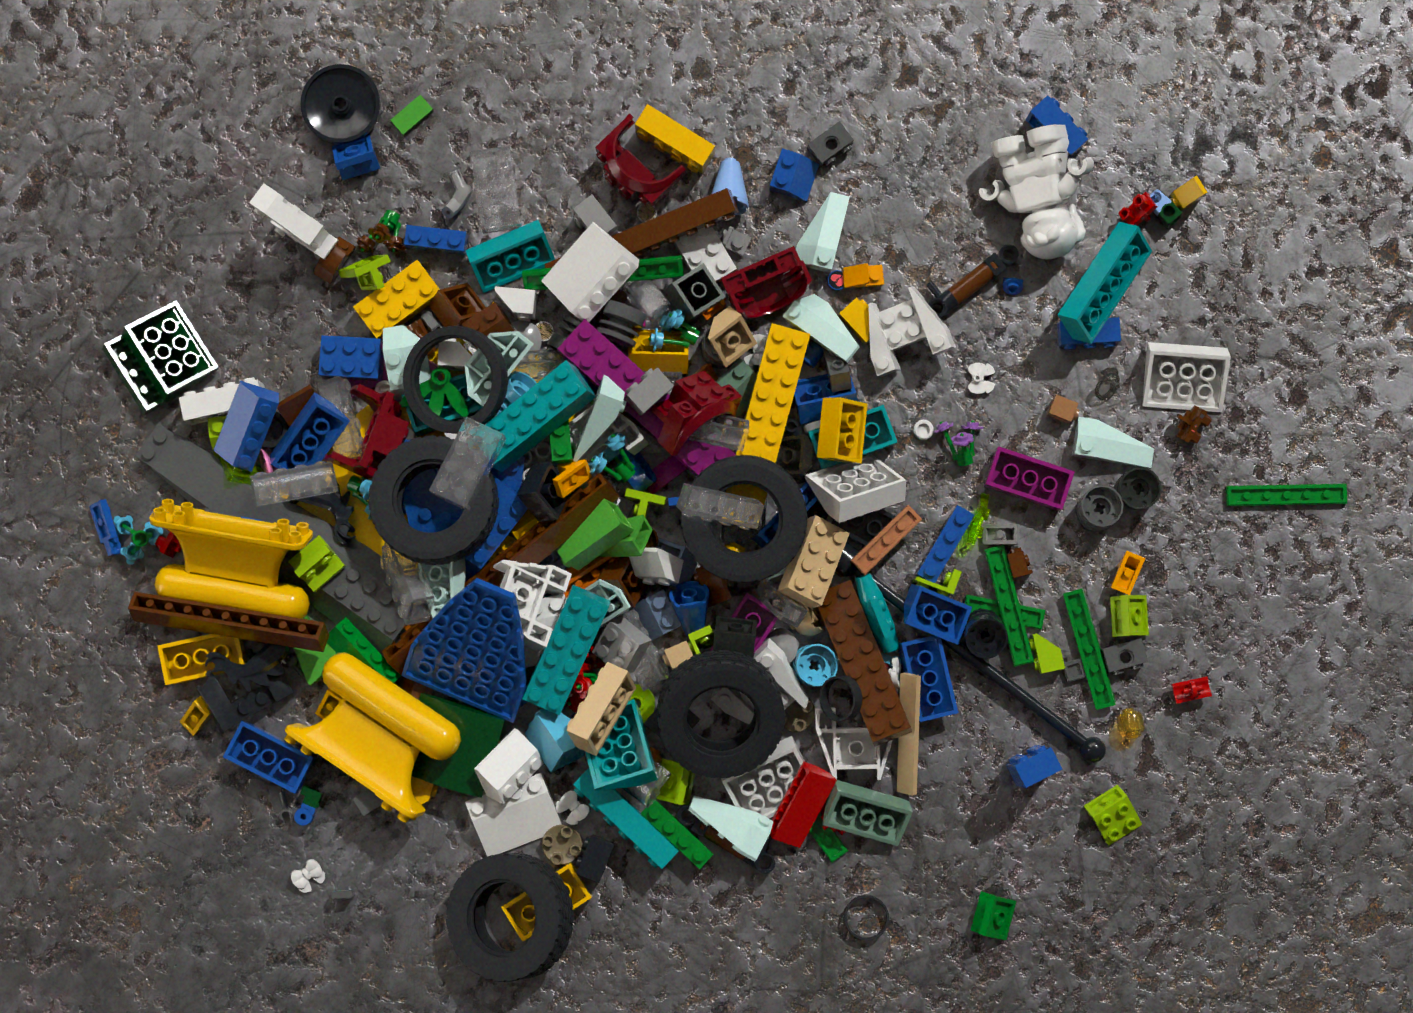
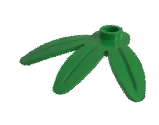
(438, 390)

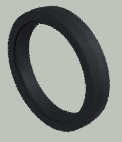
(413, 367)

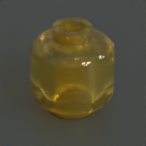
(1130, 723)

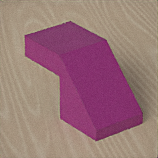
(666, 472)

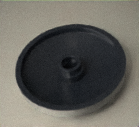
(340, 104)

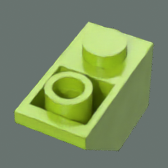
(1047, 655)

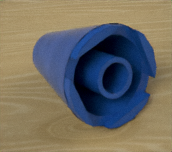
(690, 605)

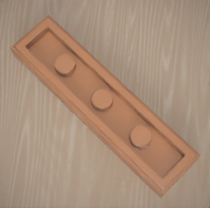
(886, 540)

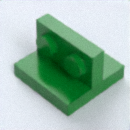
(993, 916)

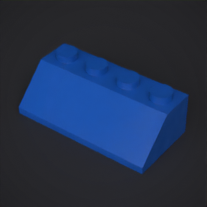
(246, 425)
(310, 434)
(509, 513)
(928, 660)

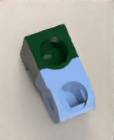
(1166, 209)

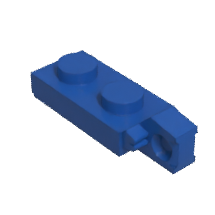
(105, 527)

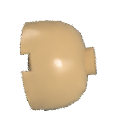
(811, 623)

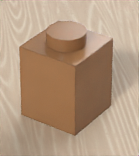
(1063, 409)

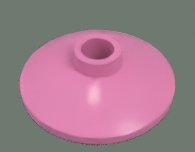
(266, 462)

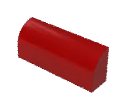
(801, 804)

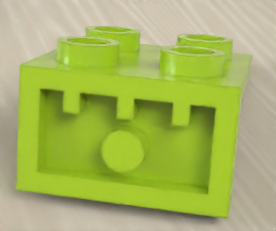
(950, 580)
(701, 638)
(1113, 814)

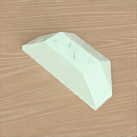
(396, 347)
(478, 373)
(618, 601)

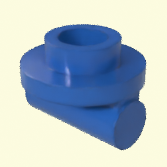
(1012, 285)

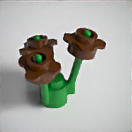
(381, 232)

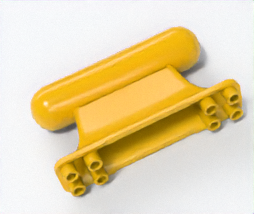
(231, 560)
(376, 733)

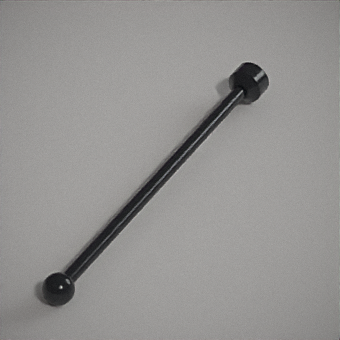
(1091, 748)

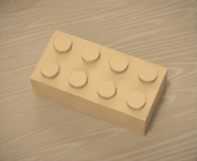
(815, 563)
(601, 708)

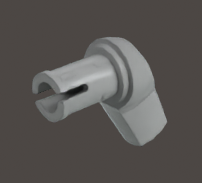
(460, 197)

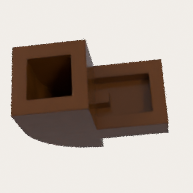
(328, 268)

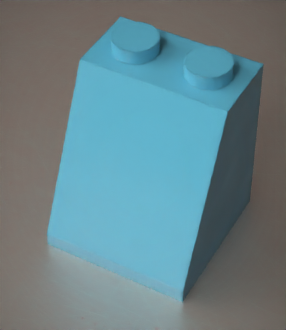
(550, 738)

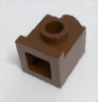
(1018, 563)

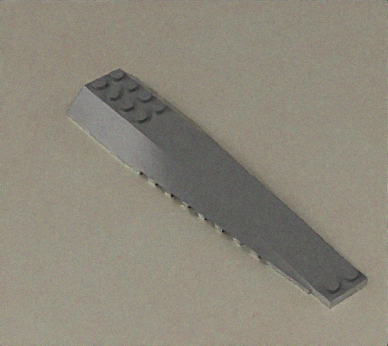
(354, 593)

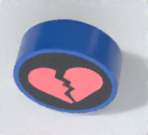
(835, 280)

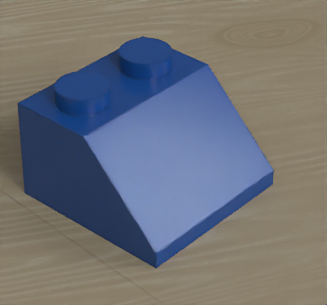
(793, 175)

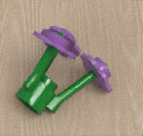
(964, 454)

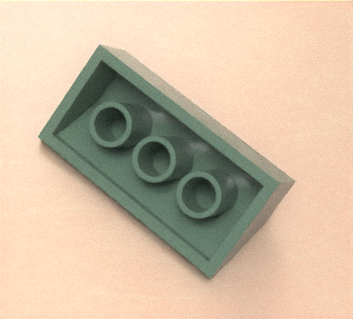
(742, 379)
(867, 813)

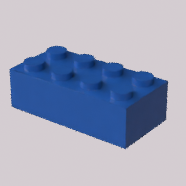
(269, 757)
(1034, 766)

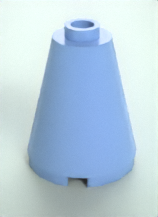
(731, 177)

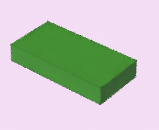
(412, 115)

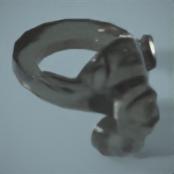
(1111, 376)

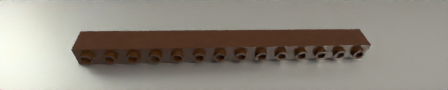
(529, 548)

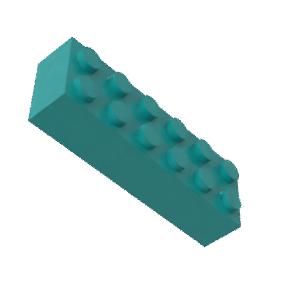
(1105, 282)
(540, 412)
(566, 649)
(628, 820)

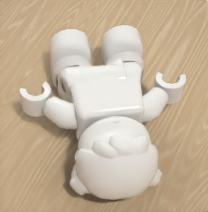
(1040, 185)

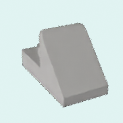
(1001, 534)

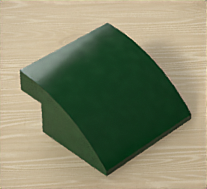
(159, 357)
(478, 738)

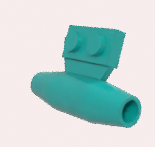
(877, 613)

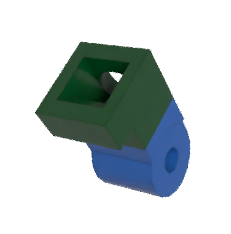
(309, 805)

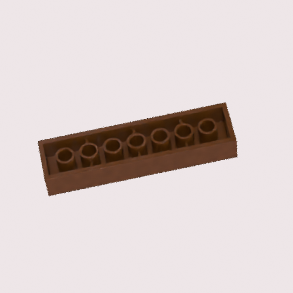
(863, 663)

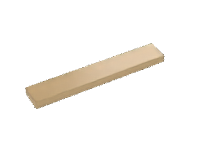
(908, 744)

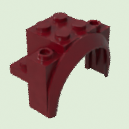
(629, 173)
(766, 285)
(691, 405)
(382, 435)

